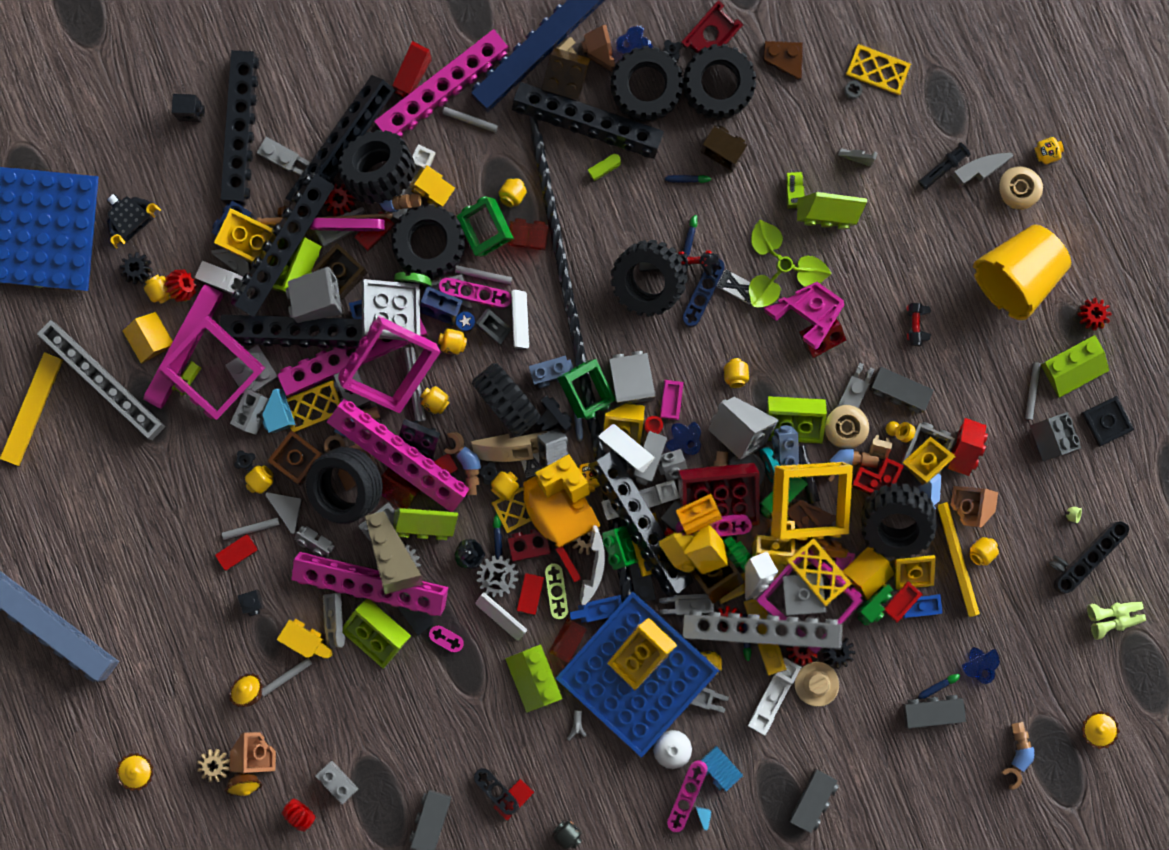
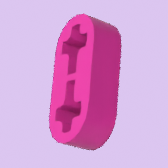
(444, 643)

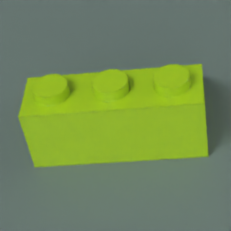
(830, 210)
(299, 263)
(1076, 366)
(802, 414)
(424, 523)
(375, 633)
(533, 678)

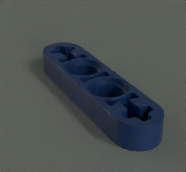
(705, 293)

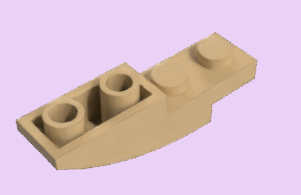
(507, 449)

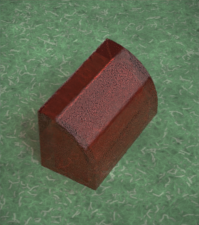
(398, 489)
(567, 640)

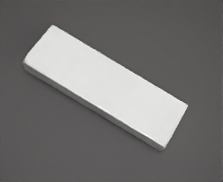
(520, 319)
(627, 447)
(501, 616)

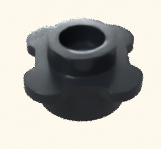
(676, 47)
(241, 455)
(484, 472)

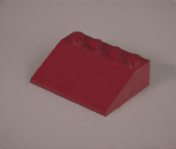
(731, 486)

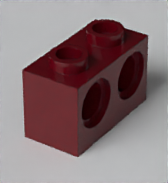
(833, 338)
(529, 551)

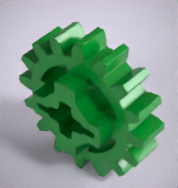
(737, 552)

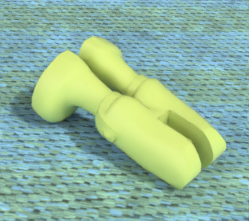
(1117, 610)

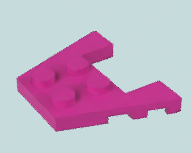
(815, 305)

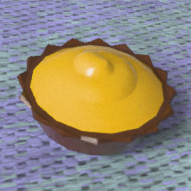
(246, 690)
(1100, 730)
(134, 771)
(243, 784)

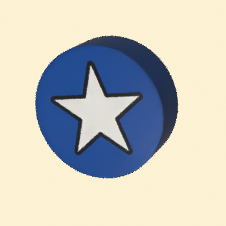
(465, 321)

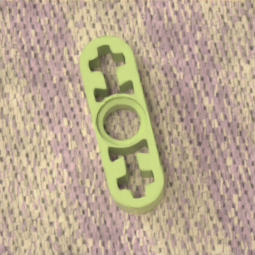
(549, 587)

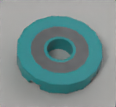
(769, 462)

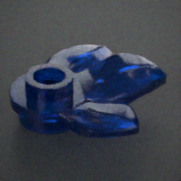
(635, 39)
(683, 436)
(979, 662)

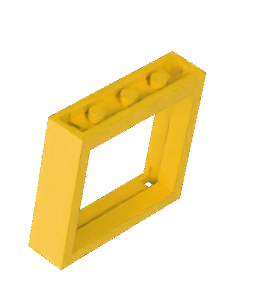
(780, 500)

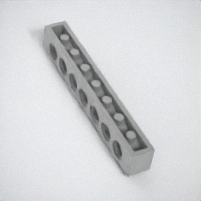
(101, 380)
(694, 631)

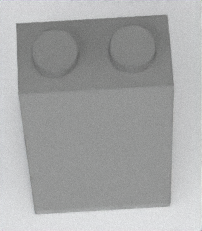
(314, 296)
(632, 378)
(741, 427)

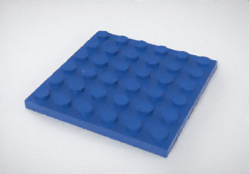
(46, 228)
(650, 710)

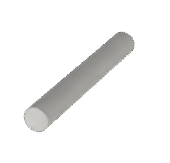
(469, 119)
(484, 275)
(1032, 391)
(250, 528)
(286, 676)

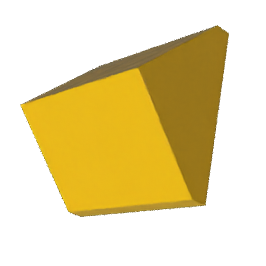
(147, 336)
(928, 460)
(707, 551)
(916, 570)
(868, 572)

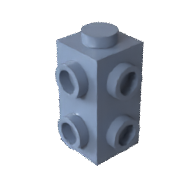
(549, 371)
(786, 446)

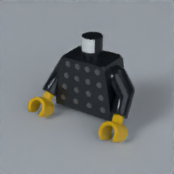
(128, 217)

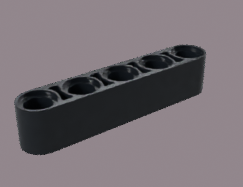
(1099, 552)

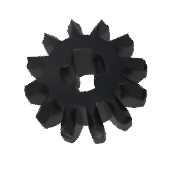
(133, 275)
(845, 650)

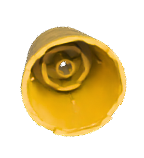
(1022, 271)

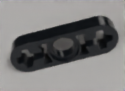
(510, 798)

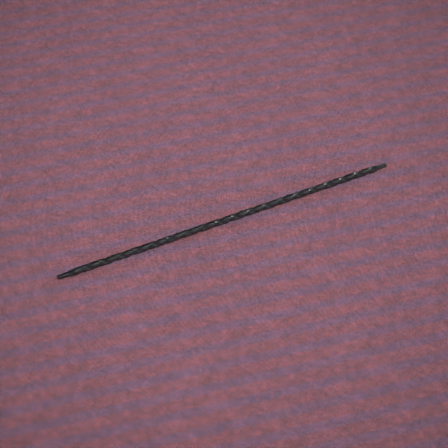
(571, 312)

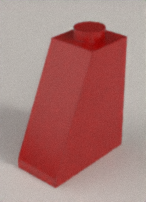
(412, 69)

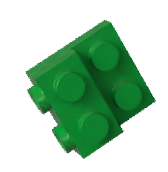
(619, 547)
(872, 610)

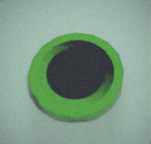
(414, 278)

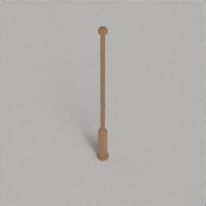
(273, 221)

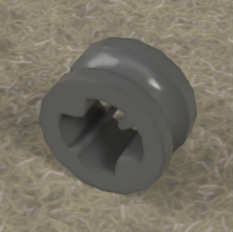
(856, 84)
(1058, 563)

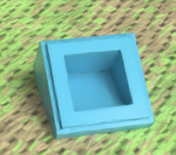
(704, 815)

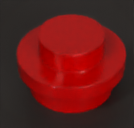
(653, 424)

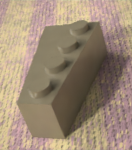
(392, 558)

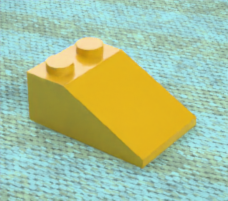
(243, 236)
(641, 653)

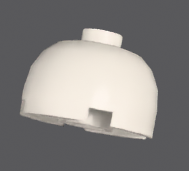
(672, 749)

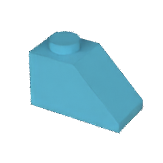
(277, 413)

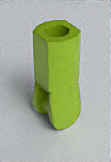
(604, 167)
(189, 375)

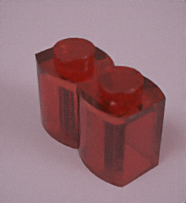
(528, 234)

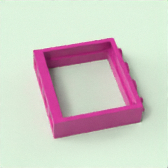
(231, 344)
(412, 379)
(839, 582)

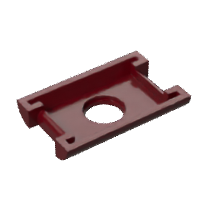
(720, 21)

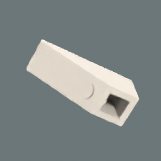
(219, 278)
(758, 575)

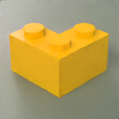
(431, 186)
(563, 475)
(777, 550)

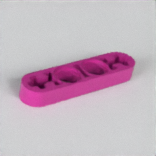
(347, 224)
(475, 290)
(737, 530)
(687, 796)

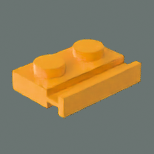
(699, 514)

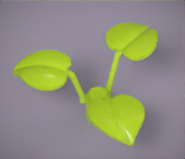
(762, 289)

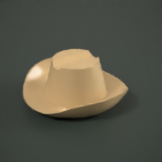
(1020, 187)
(847, 427)
(817, 684)

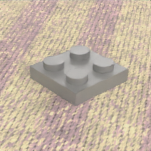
(241, 371)

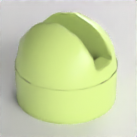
(1074, 515)

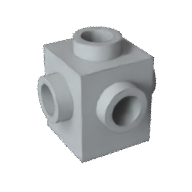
(671, 463)

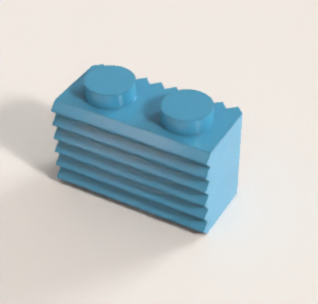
(721, 769)

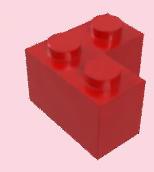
(968, 447)
(886, 475)

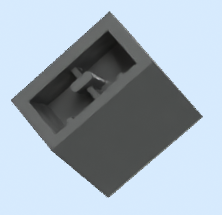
(1055, 436)

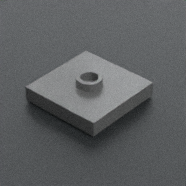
(800, 598)

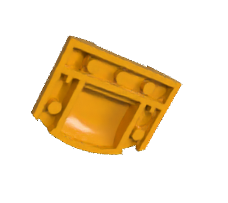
(557, 515)

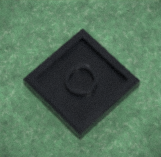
(1107, 421)

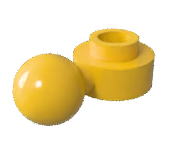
(904, 432)

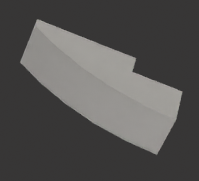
(980, 168)

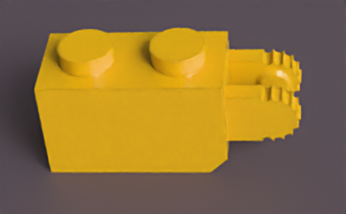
(303, 640)

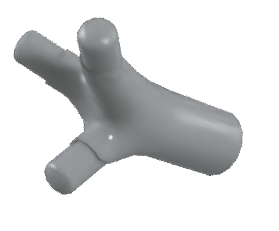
(577, 725)

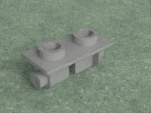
(306, 538)

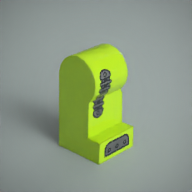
(794, 188)

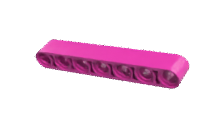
(204, 305)

